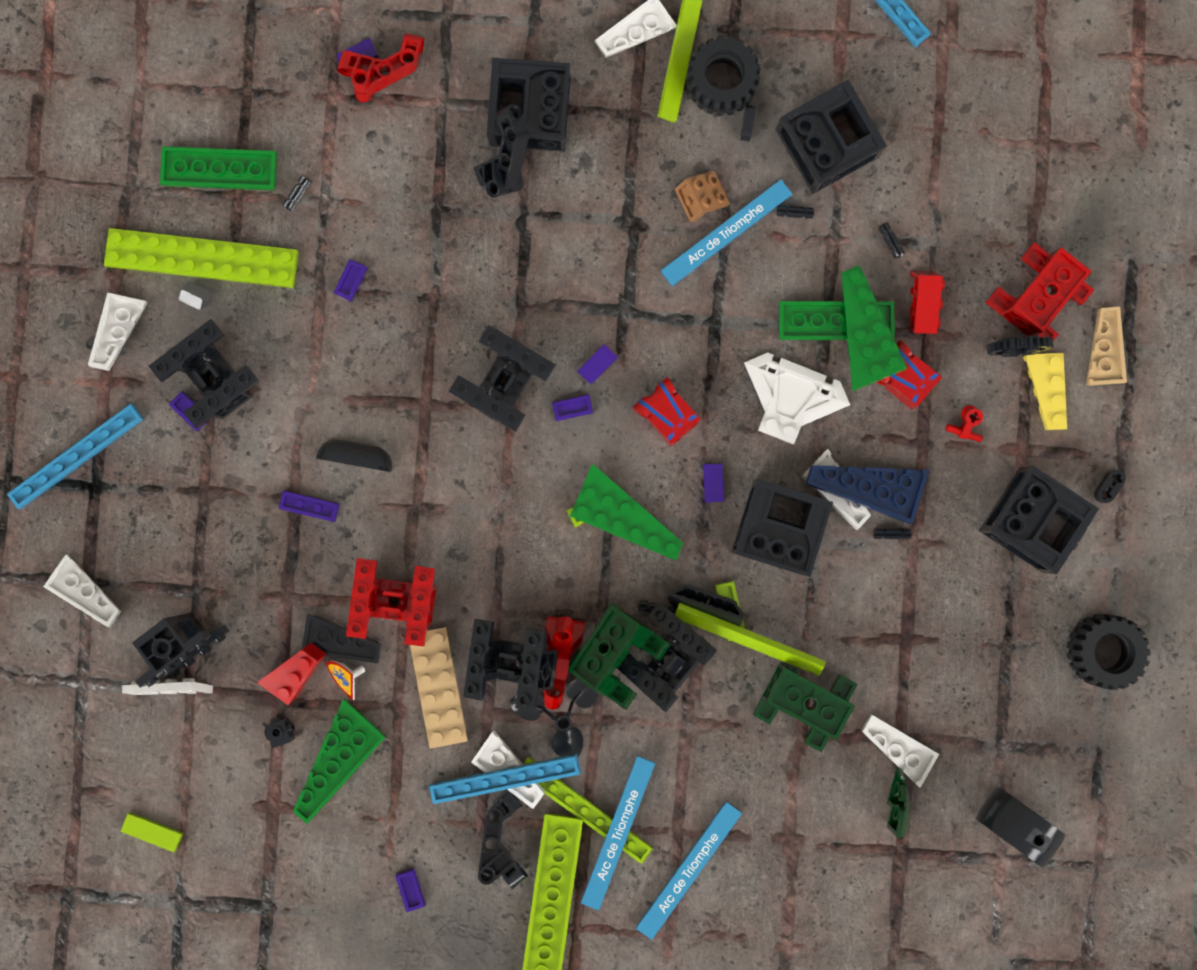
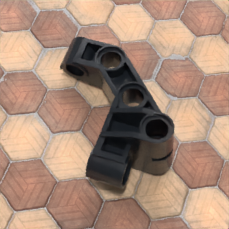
(502, 173)
(500, 859)

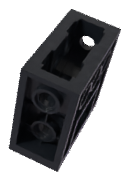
(543, 100)
(818, 145)
(1026, 510)
(788, 536)

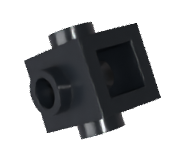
(279, 731)

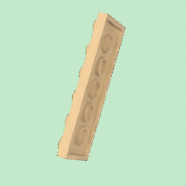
(439, 690)

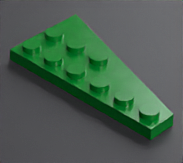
(869, 341)
(614, 511)
(342, 753)

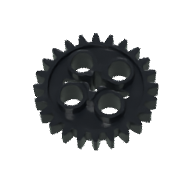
(1025, 345)

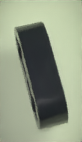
(747, 124)
(1106, 485)

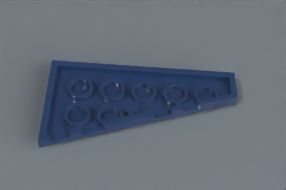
(879, 489)

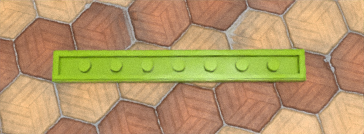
(679, 60)
(750, 639)
(591, 815)

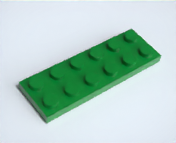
(218, 168)
(821, 320)

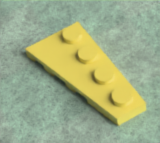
(1049, 387)

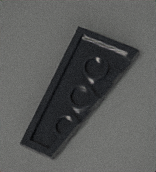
(335, 643)

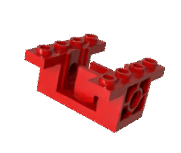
(1035, 307)
(373, 597)

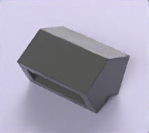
(194, 295)

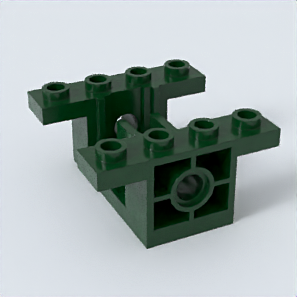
(609, 648)
(789, 693)

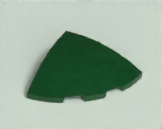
(900, 805)

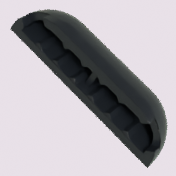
(355, 454)
(707, 602)

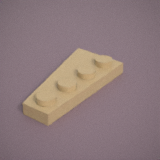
(1107, 351)

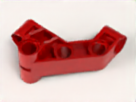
(367, 71)
(566, 636)

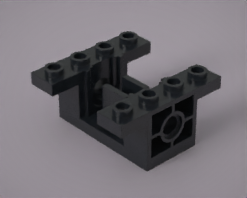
(199, 359)
(513, 362)
(181, 640)
(497, 658)
(663, 678)

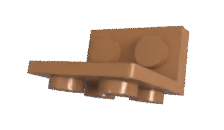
(701, 195)

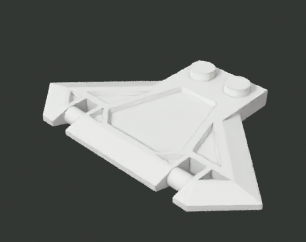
(792, 396)

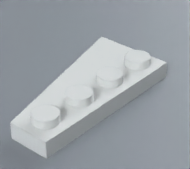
(639, 26)
(114, 328)
(851, 512)
(81, 591)
(170, 686)
(903, 750)
(496, 756)

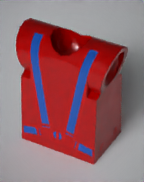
(913, 383)
(667, 412)

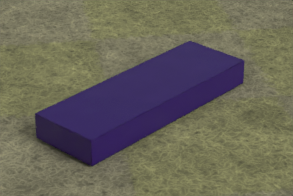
(309, 506)

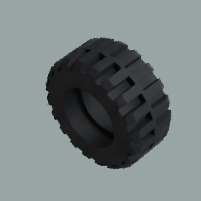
(727, 52)
(1132, 658)

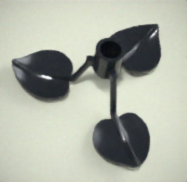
(567, 740)

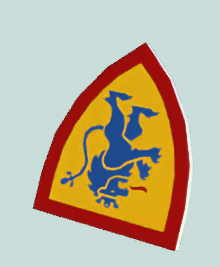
(344, 676)

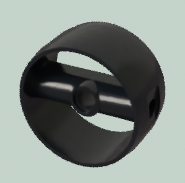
(1020, 827)

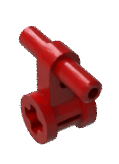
(968, 422)

